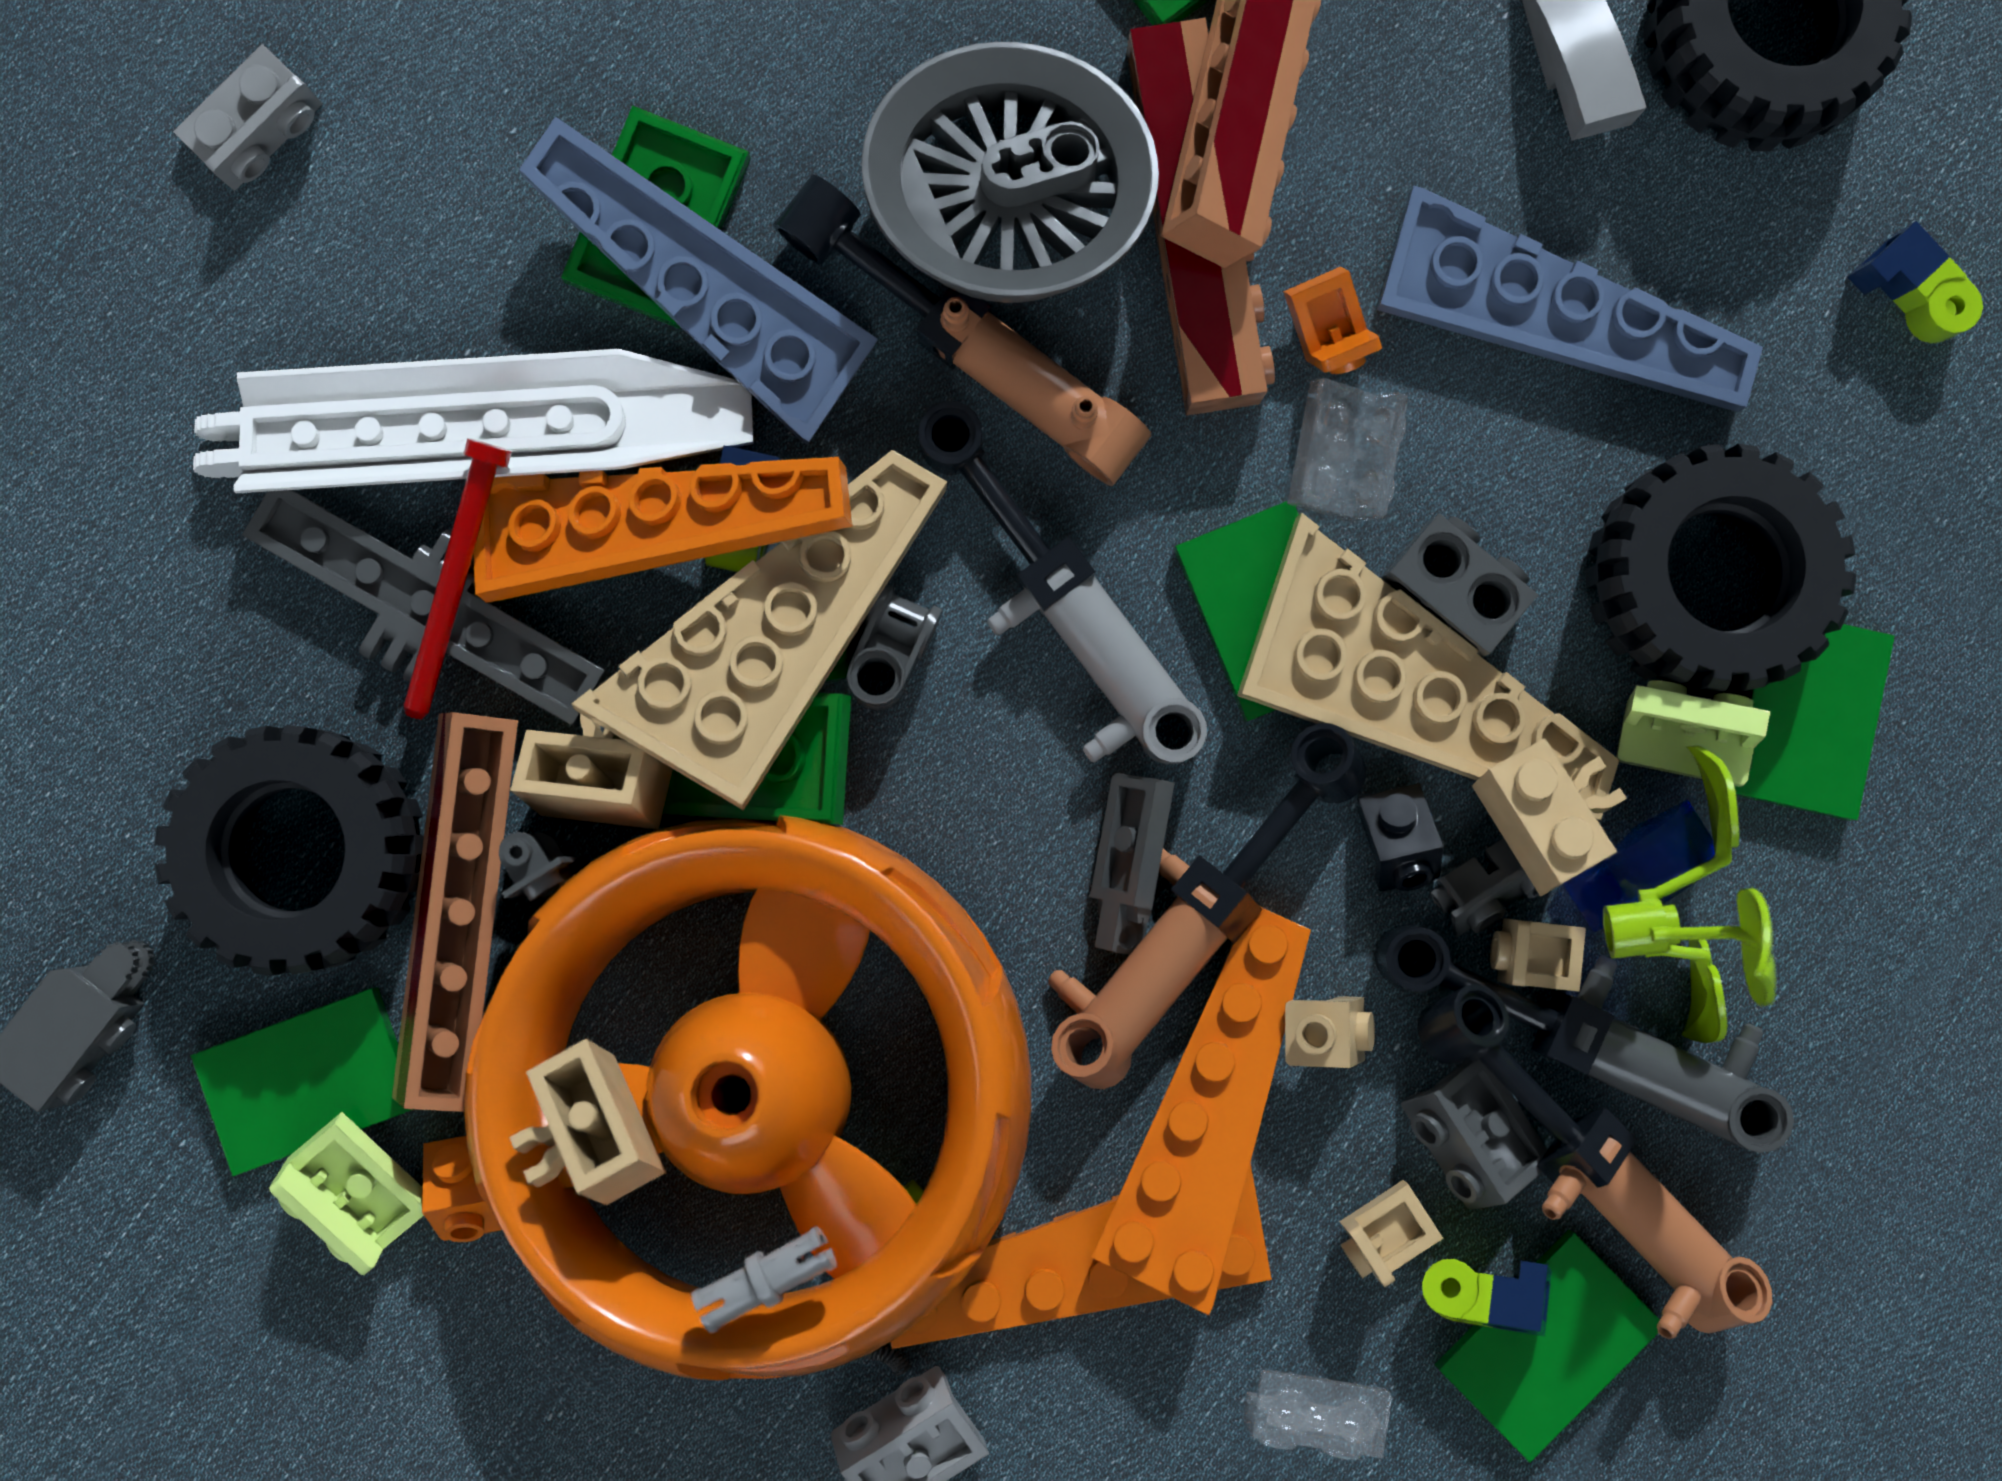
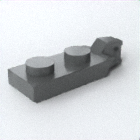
(1129, 859)

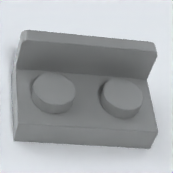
(249, 118)
(909, 1435)

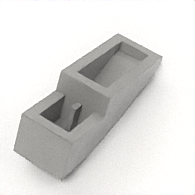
(1586, 64)

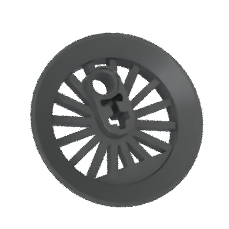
(1009, 180)

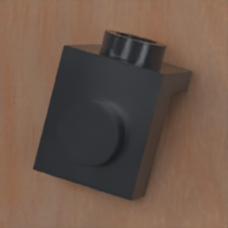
(1401, 838)

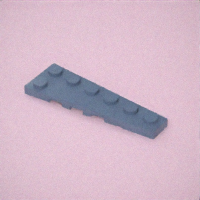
(1513, 293)
(735, 305)

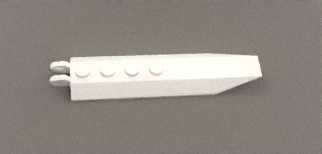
(416, 416)

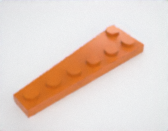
(603, 526)
(1195, 1160)
(1051, 1275)

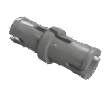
(764, 1279)

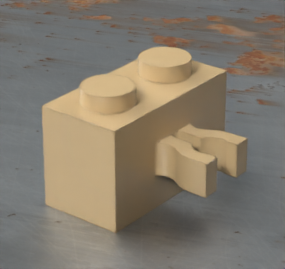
(591, 778)
(1546, 815)
(592, 1123)

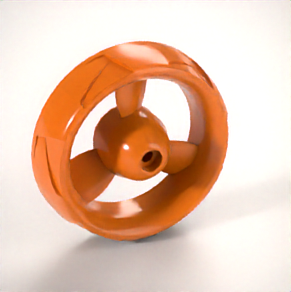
(798, 951)

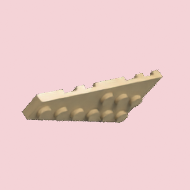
(755, 652)
(1393, 674)

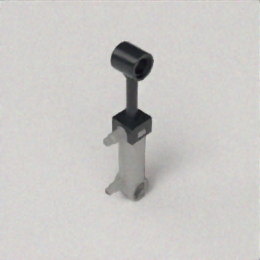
(1066, 591)

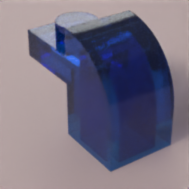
(1643, 860)

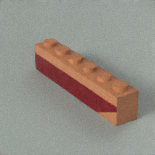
(1239, 127)
(1208, 305)
(454, 909)

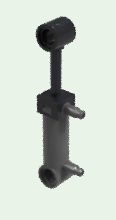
(1613, 1051)

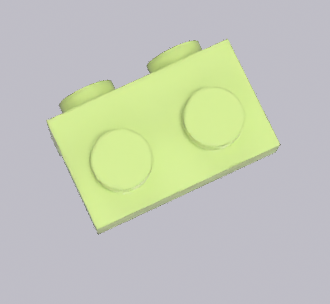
(1665, 721)
(348, 1193)

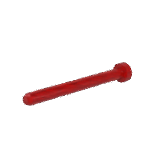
(453, 573)

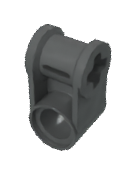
(893, 645)

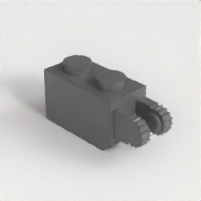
(72, 1025)

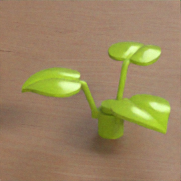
(1655, 929)

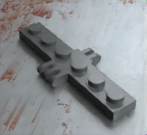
(403, 594)

